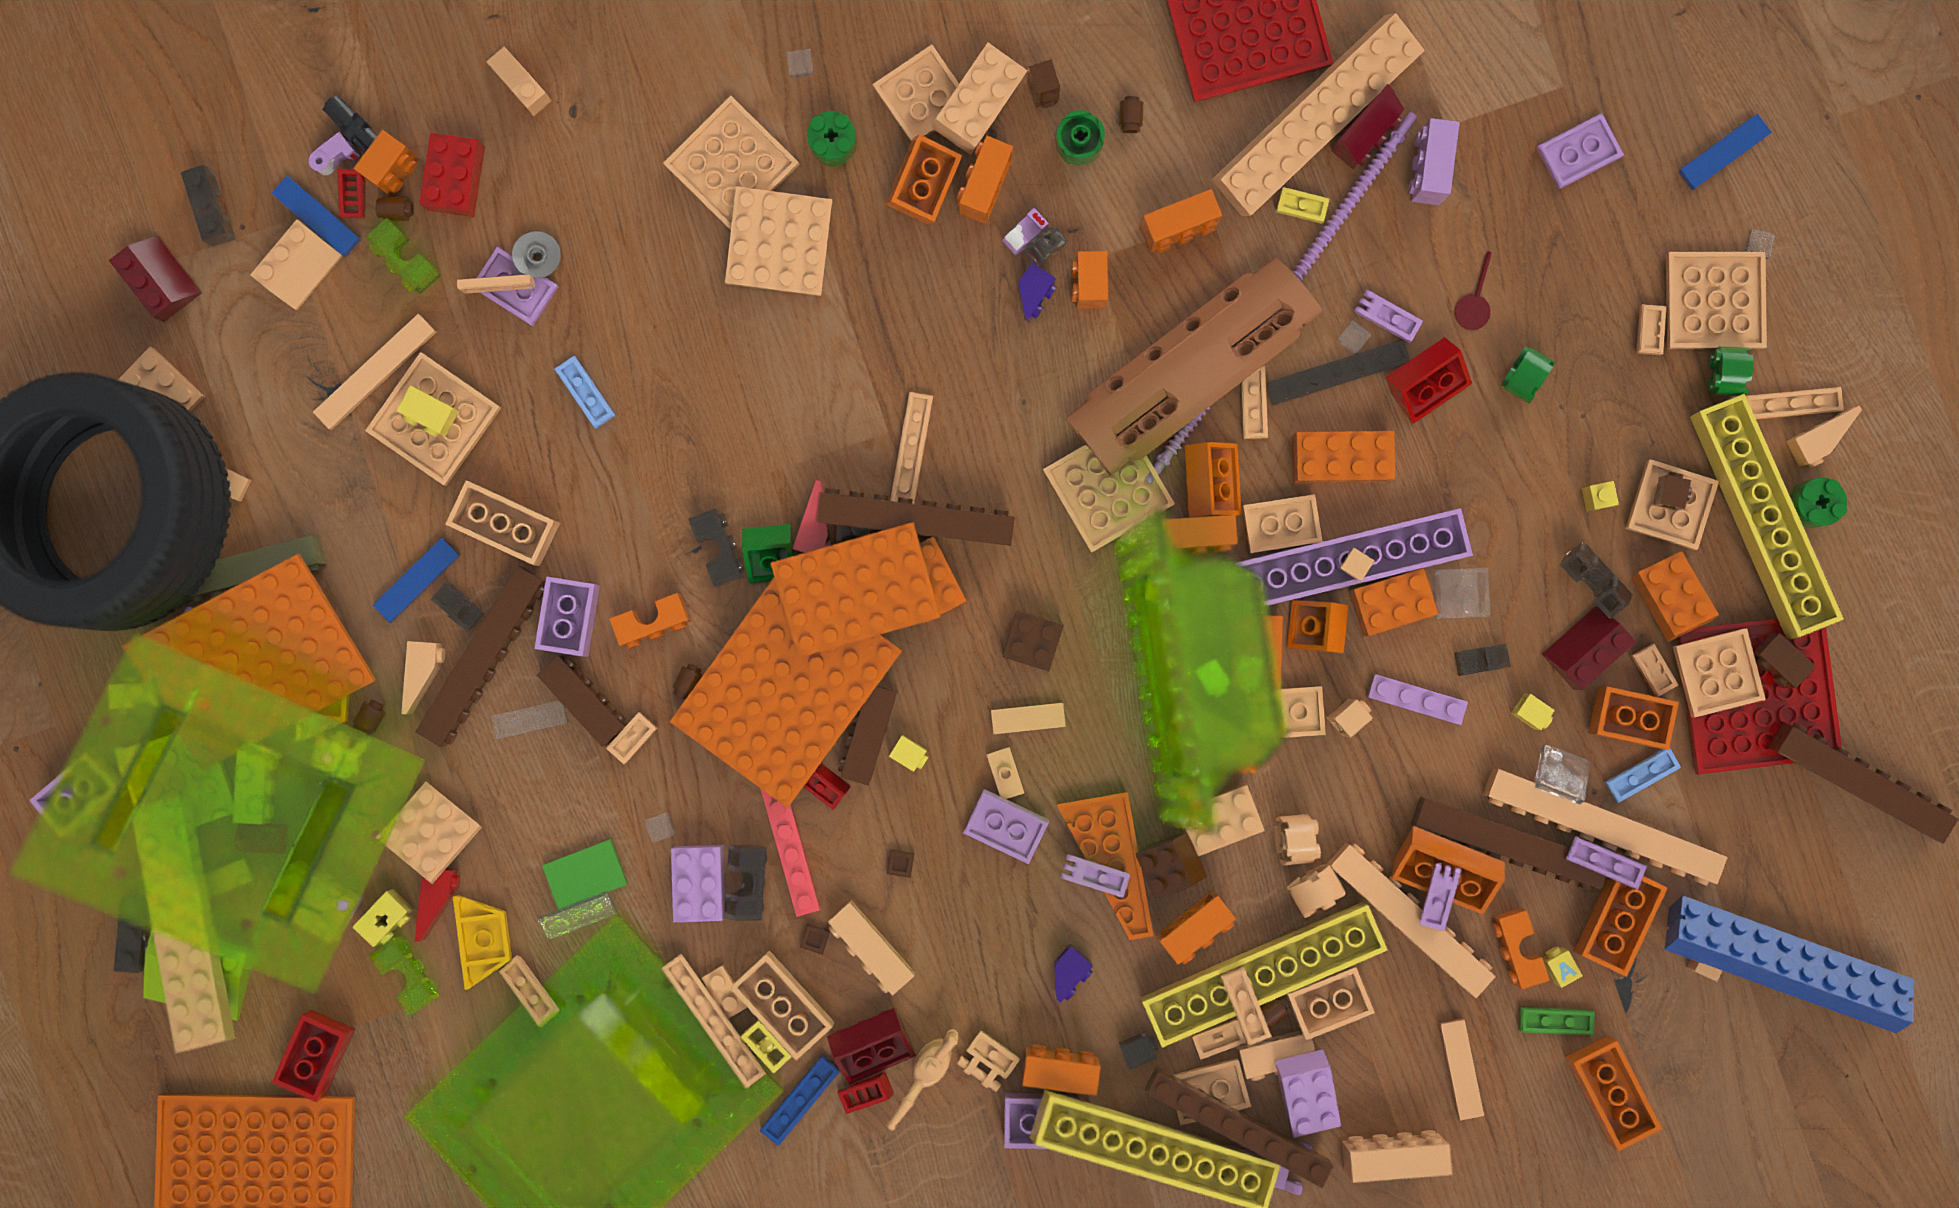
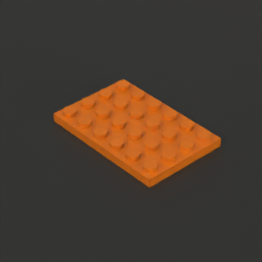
(855, 589)

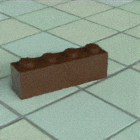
(582, 700)
(868, 736)

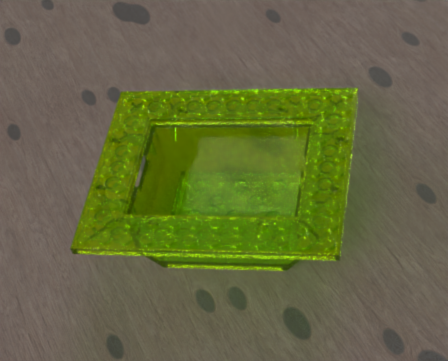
(1201, 669)
(219, 815)
(595, 1095)

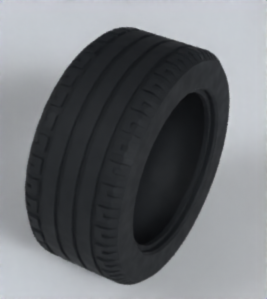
(179, 515)

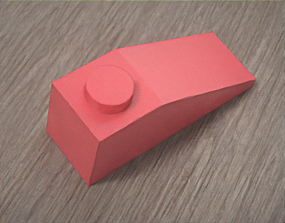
(812, 534)

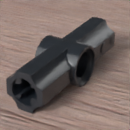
(350, 123)

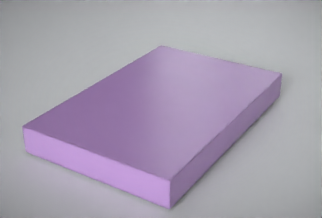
(1580, 151)
(524, 303)
(1006, 826)

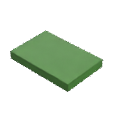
(585, 874)

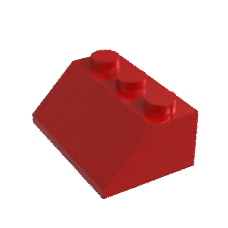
(1429, 379)

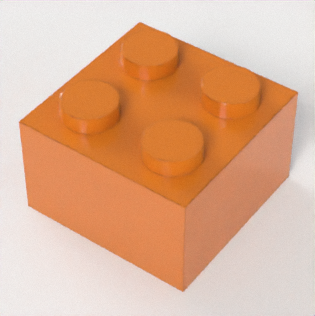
(387, 163)
(1091, 277)

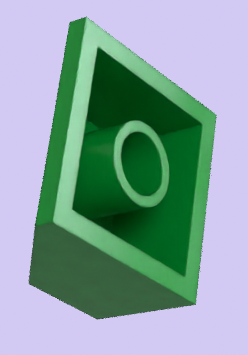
(764, 546)

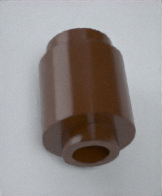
(1131, 114)
(394, 208)
(686, 680)
(369, 717)
(1274, 1011)

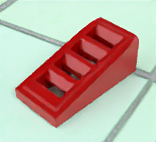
(342, 193)
(883, 1084)

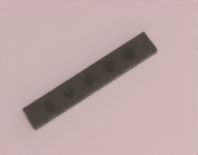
(1337, 372)

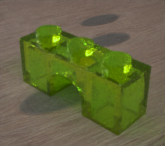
(388, 242)
(397, 956)

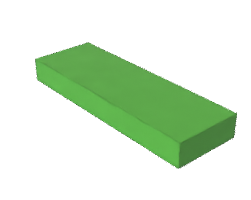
(1556, 1020)

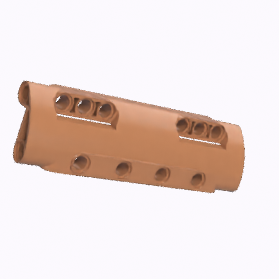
(1194, 365)

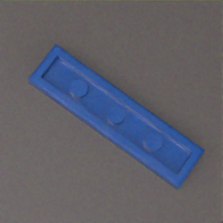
(1724, 151)
(316, 216)
(416, 580)
(800, 1100)

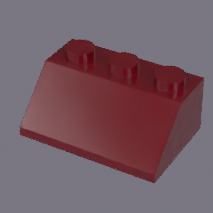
(1369, 128)
(155, 277)
(1588, 648)
(871, 1046)

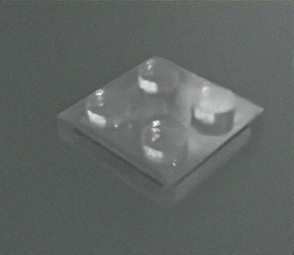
(1562, 774)

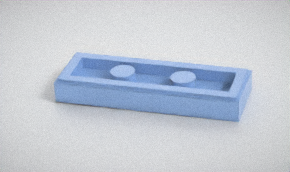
(585, 392)
(1642, 774)

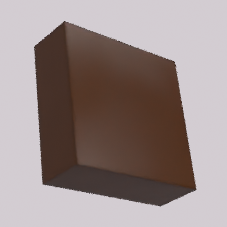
(900, 863)
(815, 939)

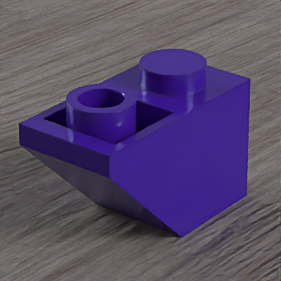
(1033, 289)
(1069, 970)

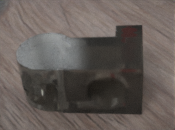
(1045, 246)

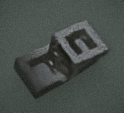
(457, 606)
(1482, 659)

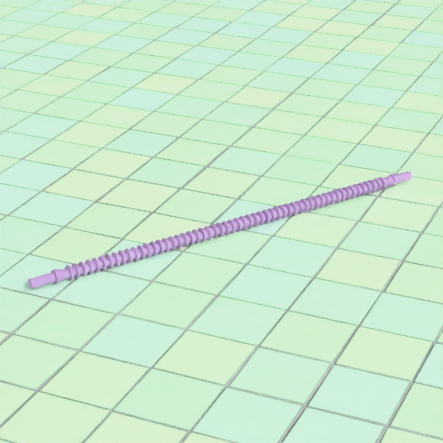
(1397, 137)

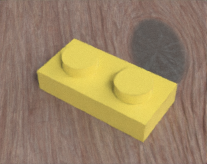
(1302, 205)

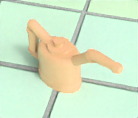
(927, 1070)

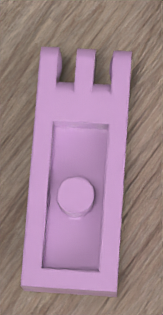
(1389, 316)
(1096, 876)
(1439, 897)

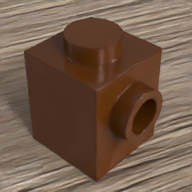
(1672, 491)

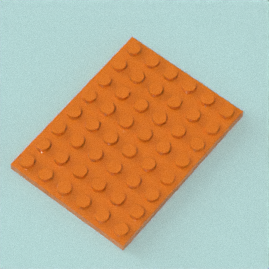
(274, 636)
(775, 711)
(254, 1151)

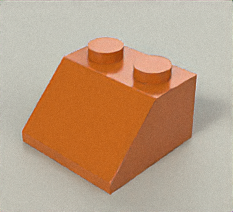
(1317, 626)

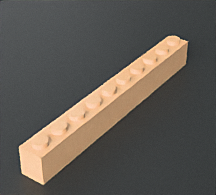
(1605, 826)

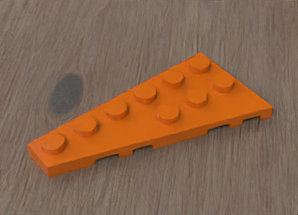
(1108, 837)

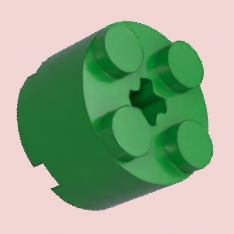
(1090, 129)
(819, 133)
(1731, 371)
(1529, 375)
(1830, 499)

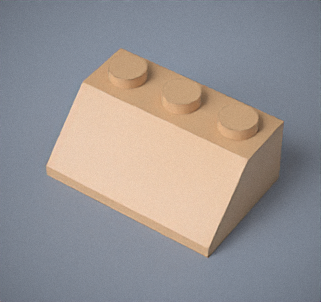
(296, 265)
(1330, 1003)

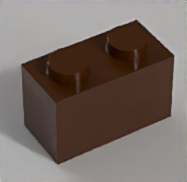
(1043, 84)
(1782, 661)

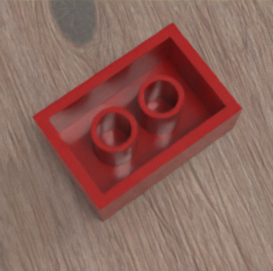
(452, 174)
(313, 1055)

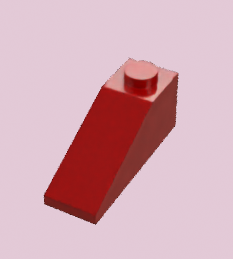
(433, 901)

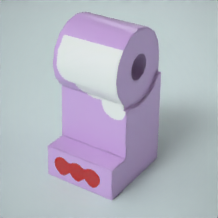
(332, 153)
(1025, 232)

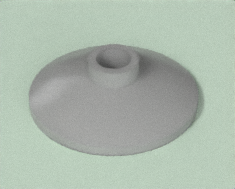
(531, 245)

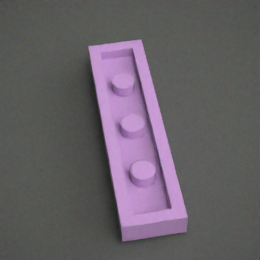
(1417, 699)

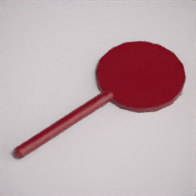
(1473, 310)

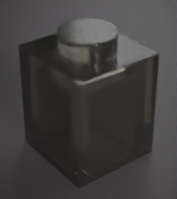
(1138, 1050)

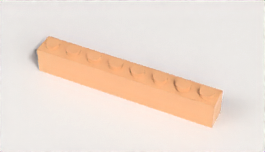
(1405, 915)

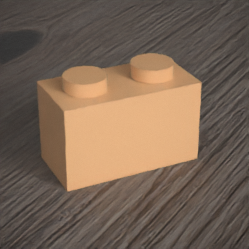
(1350, 717)

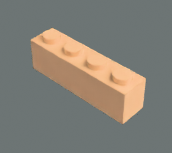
(871, 947)

